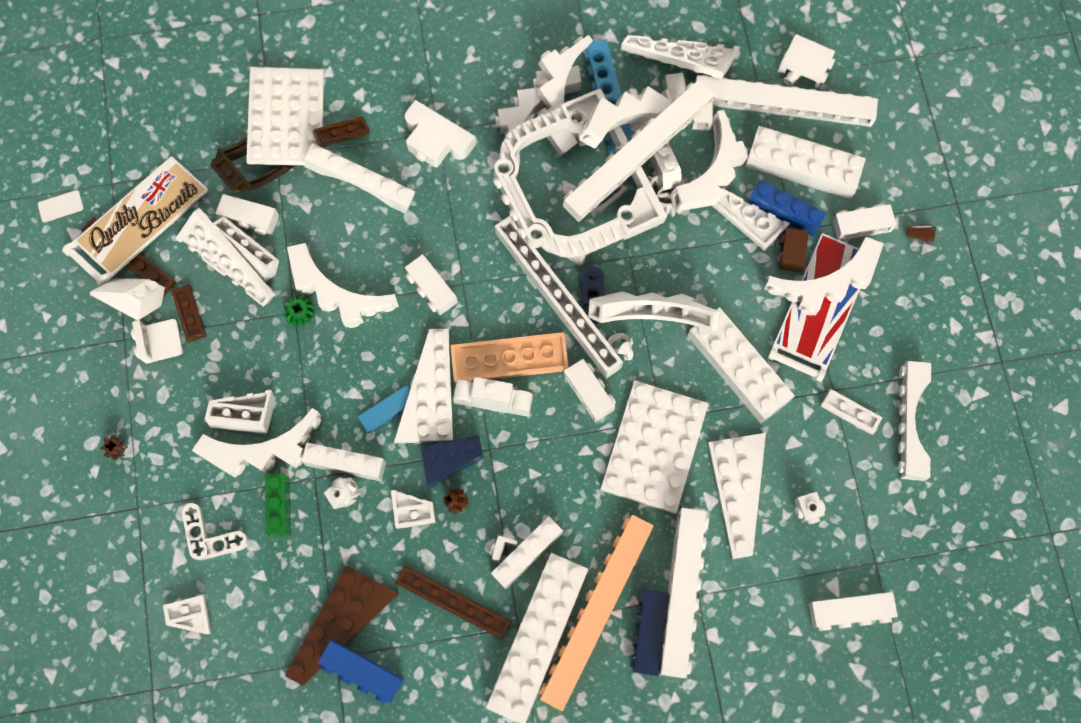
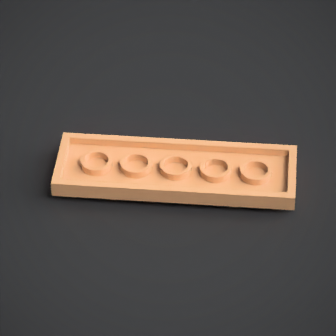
(510, 357)

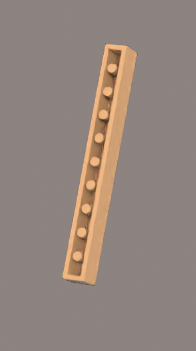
(594, 617)

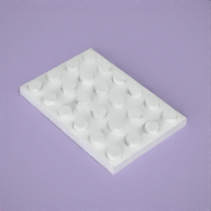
(283, 114)
(654, 447)

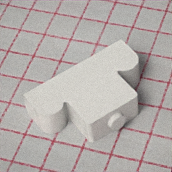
(435, 136)
(493, 396)

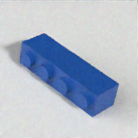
(786, 207)
(361, 671)

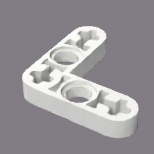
(208, 544)

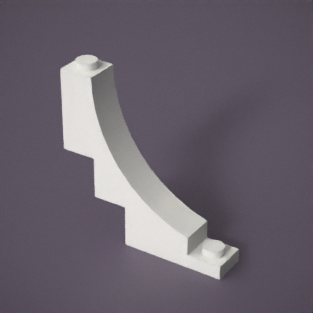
(627, 110)

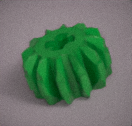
(301, 317)

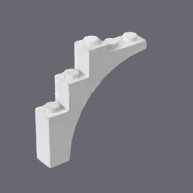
(552, 92)
(529, 103)
(727, 154)
(834, 286)
(330, 296)
(653, 306)
(286, 447)

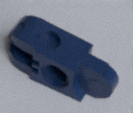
(591, 287)

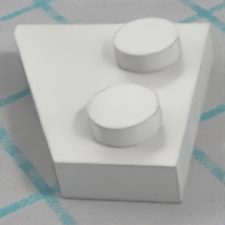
(411, 511)
(188, 615)

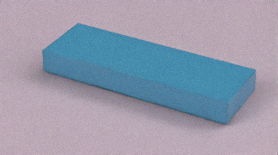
(385, 410)

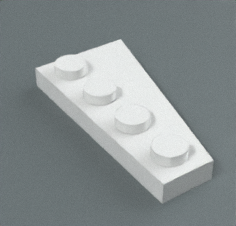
(756, 224)

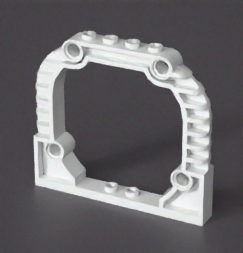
(643, 212)

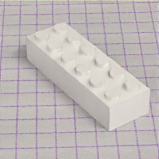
(805, 162)
(742, 368)

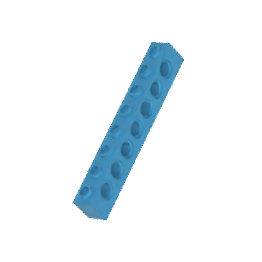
(600, 51)

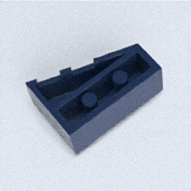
(449, 458)

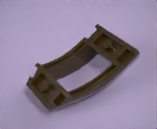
(231, 175)

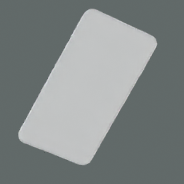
(60, 206)

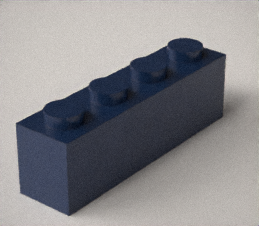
(650, 632)

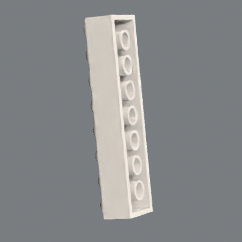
(682, 592)
(537, 639)

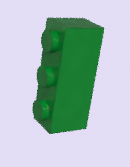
(277, 505)

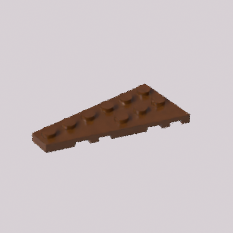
(345, 613)

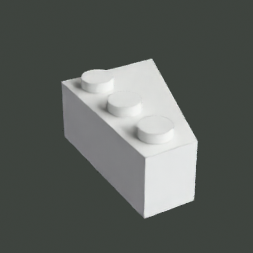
(242, 413)

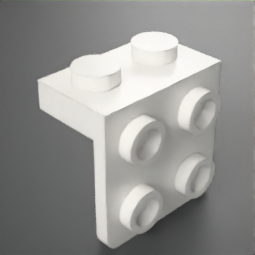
(156, 340)

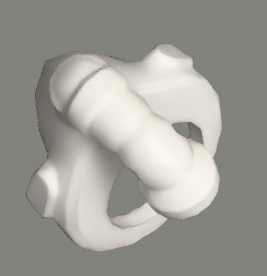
(625, 348)

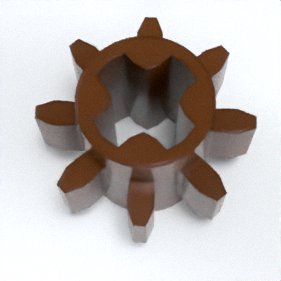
(117, 451)
(456, 500)

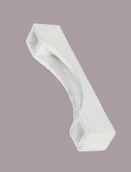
(335, 166)
(914, 459)

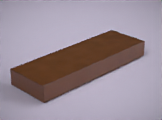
(341, 131)
(188, 313)

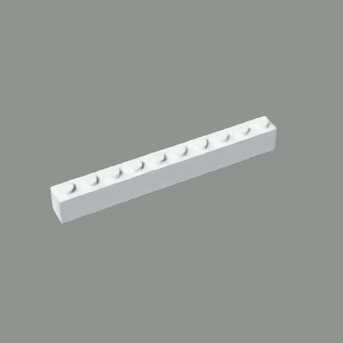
(792, 101)
(638, 150)
(559, 298)

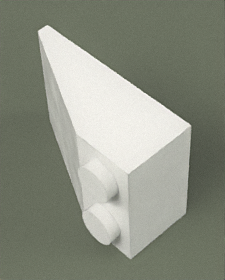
(131, 296)

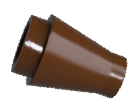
(922, 232)

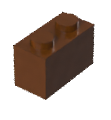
(793, 250)

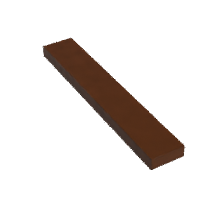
(144, 268)
(453, 602)

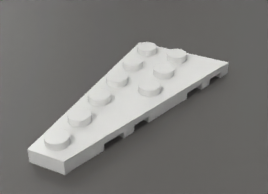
(684, 54)
(222, 256)
(429, 406)
(738, 478)

